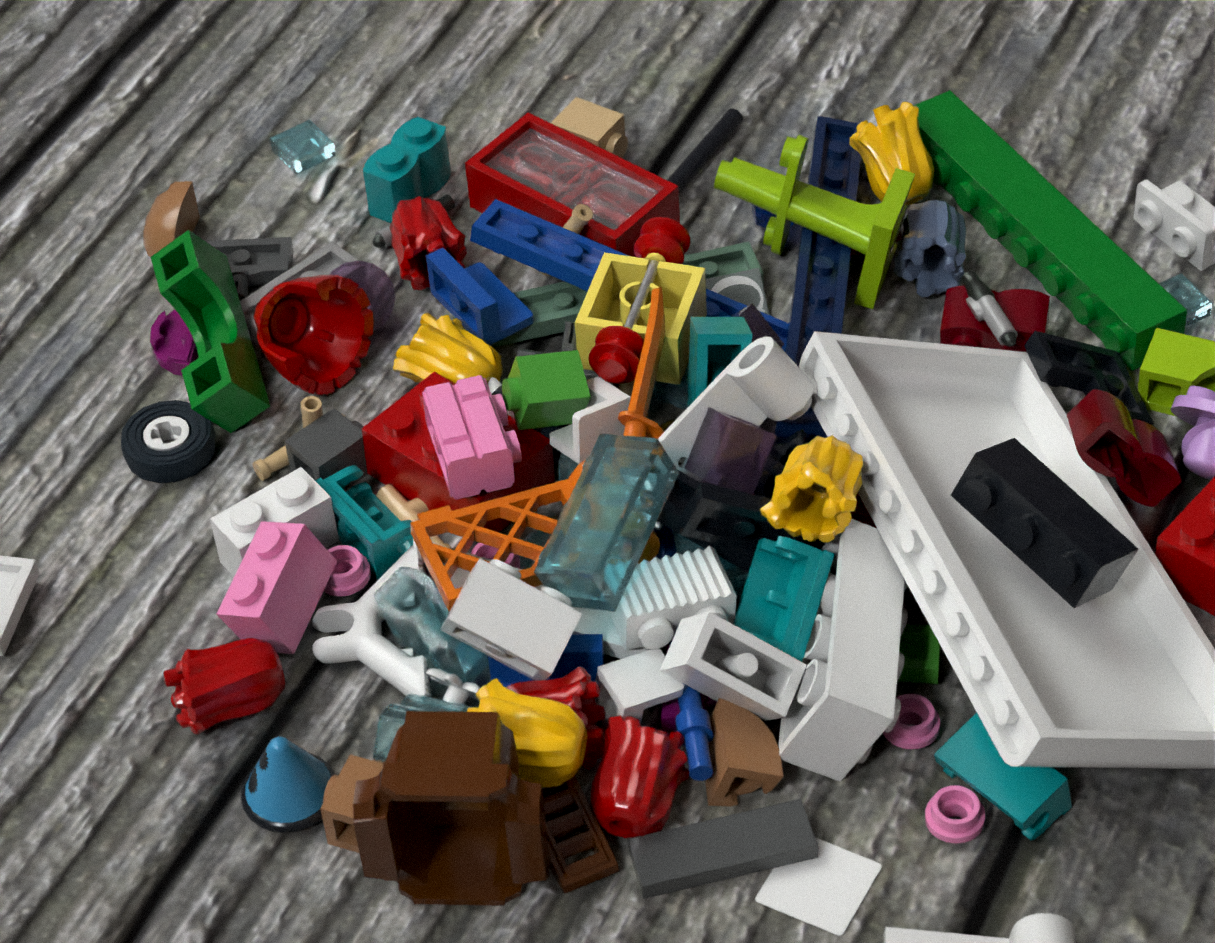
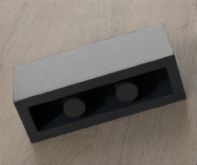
(1044, 522)

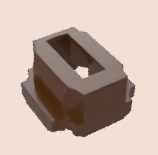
(452, 813)

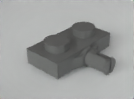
(256, 260)

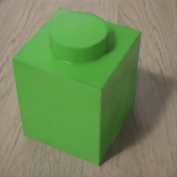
(546, 389)

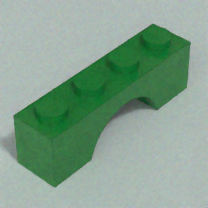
(226, 377)

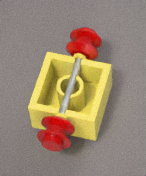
(618, 304)

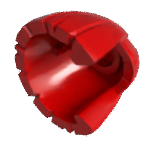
(315, 331)

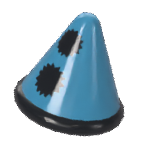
(285, 788)

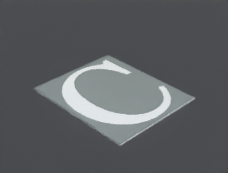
(742, 287)

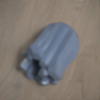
(932, 247)

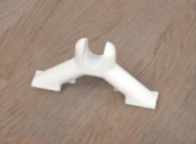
(365, 640)

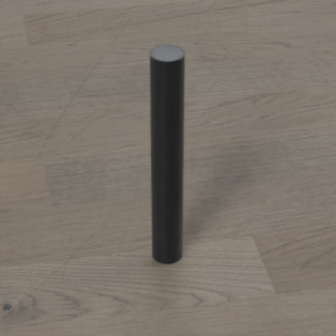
(706, 149)

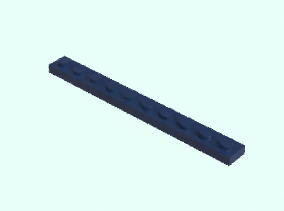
(821, 262)

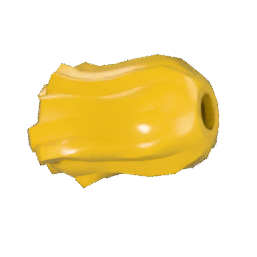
(894, 145)
(448, 350)
(816, 490)
(545, 732)

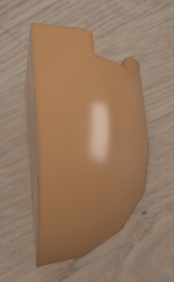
(170, 216)
(741, 755)

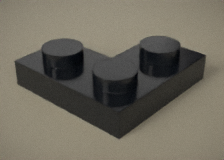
(1084, 368)

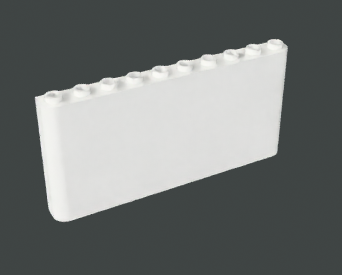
(1051, 681)

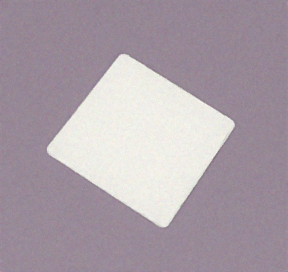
(821, 889)

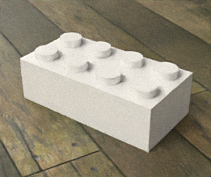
(850, 659)

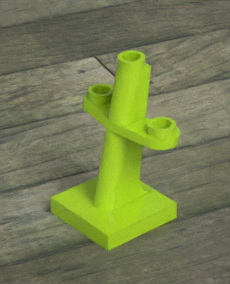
(857, 225)

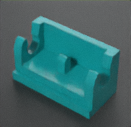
(366, 521)
(783, 593)
(1026, 794)

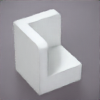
(598, 417)
(635, 684)

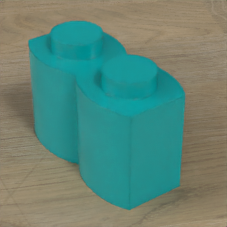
(408, 167)

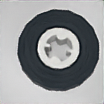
(172, 461)

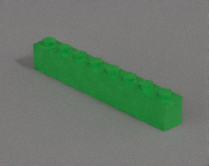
(1046, 231)

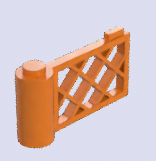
(469, 525)

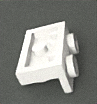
(1179, 220)

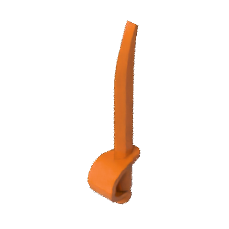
(635, 417)

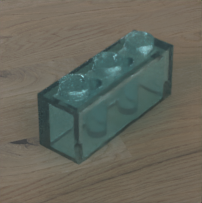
(607, 521)

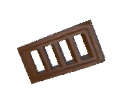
(589, 869)

